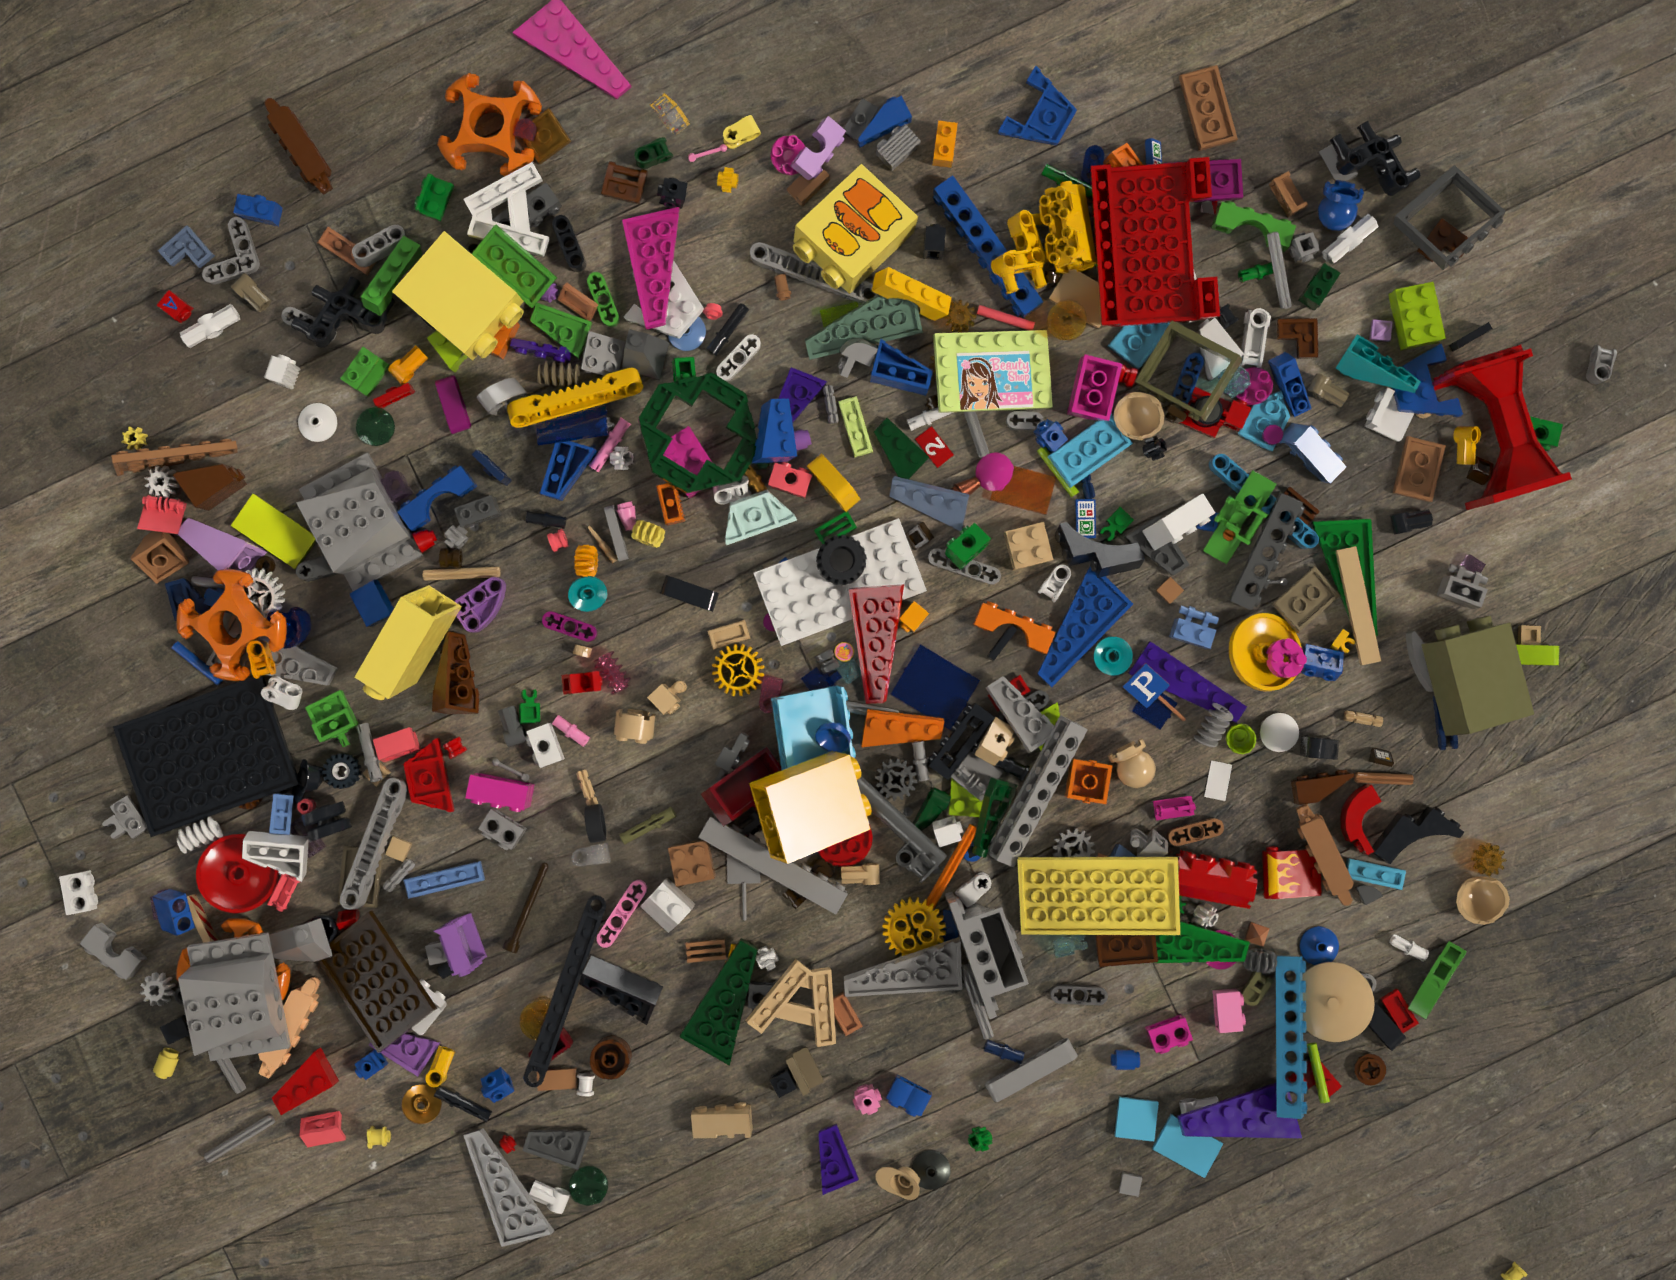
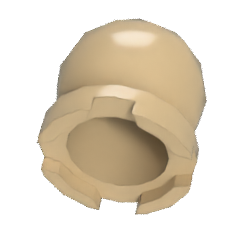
(1133, 765)

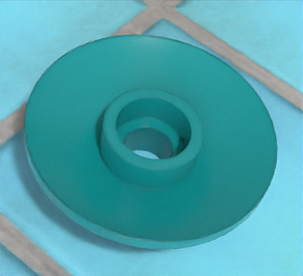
(587, 600)
(1122, 652)

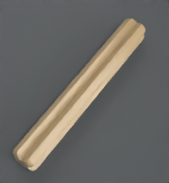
(461, 573)

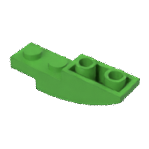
(1437, 980)

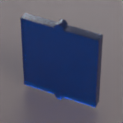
(1156, 713)

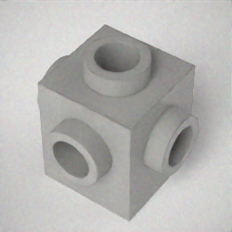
(1308, 243)

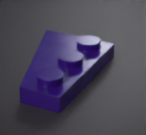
(548, 350)
(800, 390)
(836, 1164)

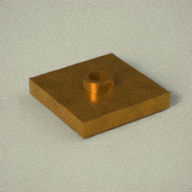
(548, 138)

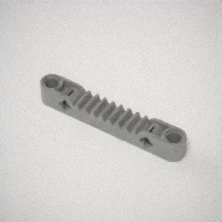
(809, 272)
(373, 844)

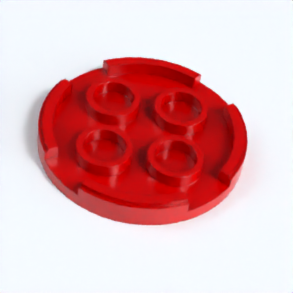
(848, 851)

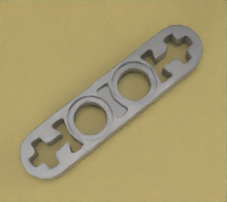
(964, 572)

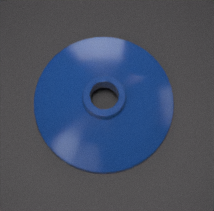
(1312, 939)

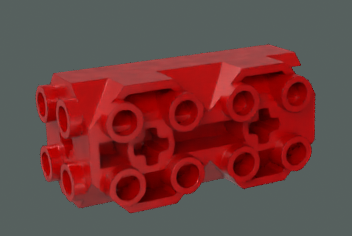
(1216, 880)

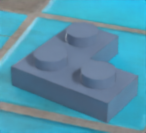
(183, 244)

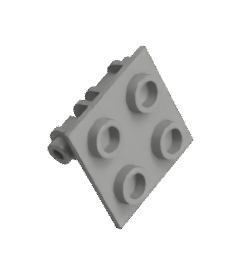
(602, 354)
(975, 775)

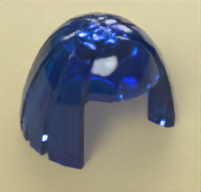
(298, 626)

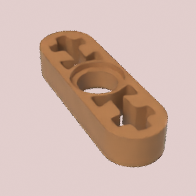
(1210, 833)

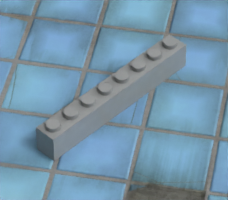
(756, 855)

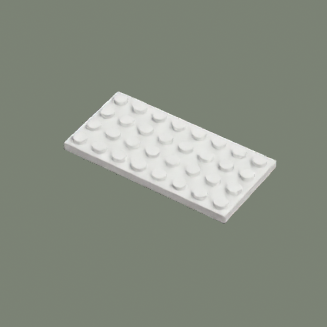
(805, 603)

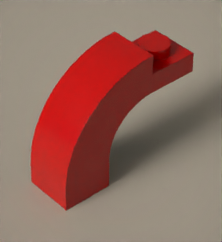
(1352, 815)

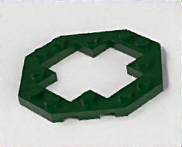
(657, 442)

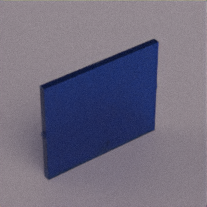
(573, 426)
(935, 686)

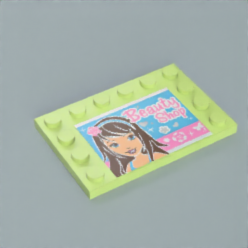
(992, 371)

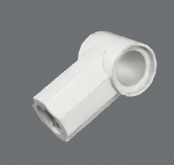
(553, 1198)

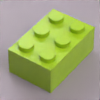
(1416, 316)

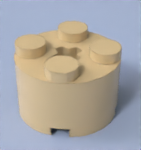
(634, 725)

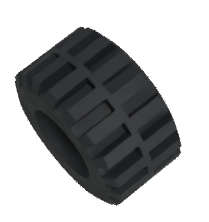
(853, 547)

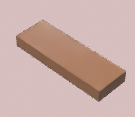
(342, 248)

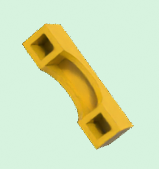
(894, 284)

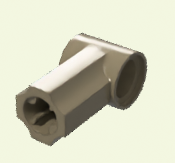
(248, 290)
(1323, 389)

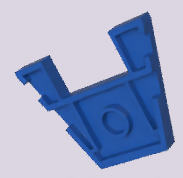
(1048, 118)
(1424, 398)

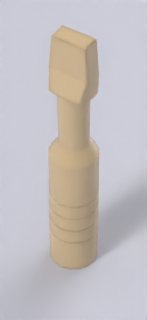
(604, 546)

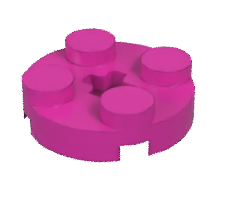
(1295, 655)

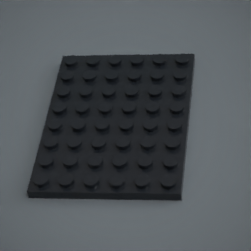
(206, 755)

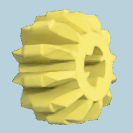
(648, 533)

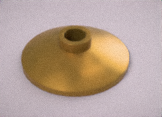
(425, 1095)

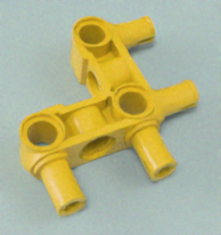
(1029, 254)

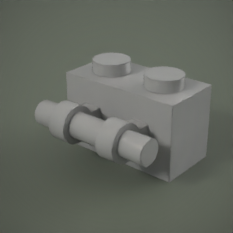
(1462, 591)
(1148, 845)

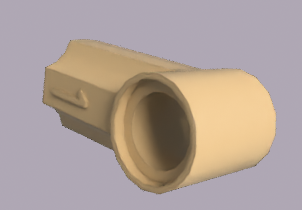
(866, 874)

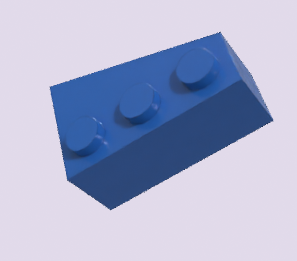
(775, 433)

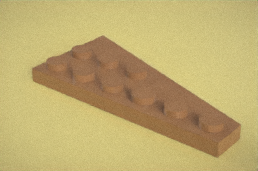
(170, 456)

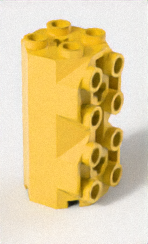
(1070, 233)

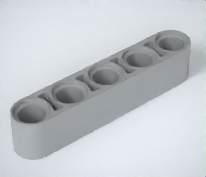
(1031, 1070)

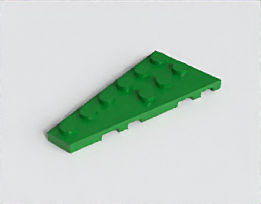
(1348, 534)
(1200, 945)

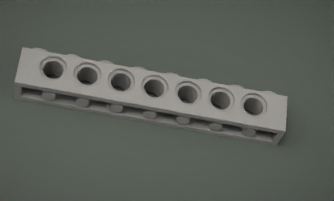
(1037, 791)

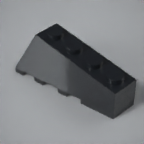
(621, 987)

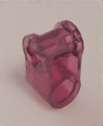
(770, 688)

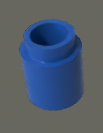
(1125, 1059)

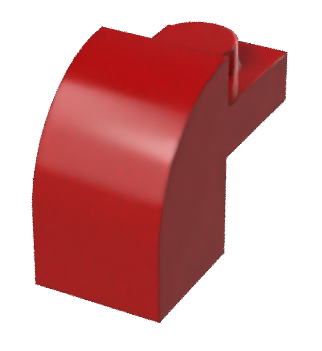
(581, 682)

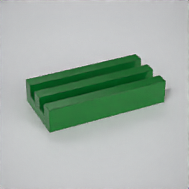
(845, 514)

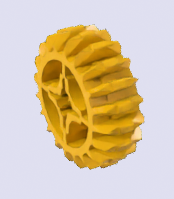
(746, 654)

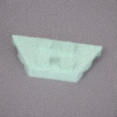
(755, 515)

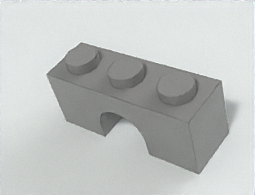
(99, 943)

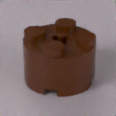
(614, 1067)

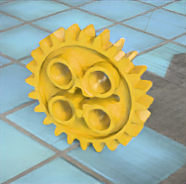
(930, 923)

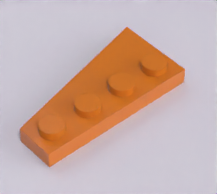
(897, 728)

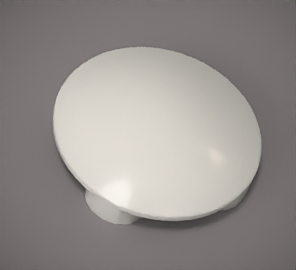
(1279, 732)

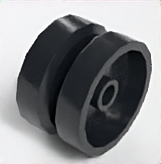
(326, 821)

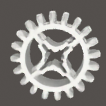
(272, 587)

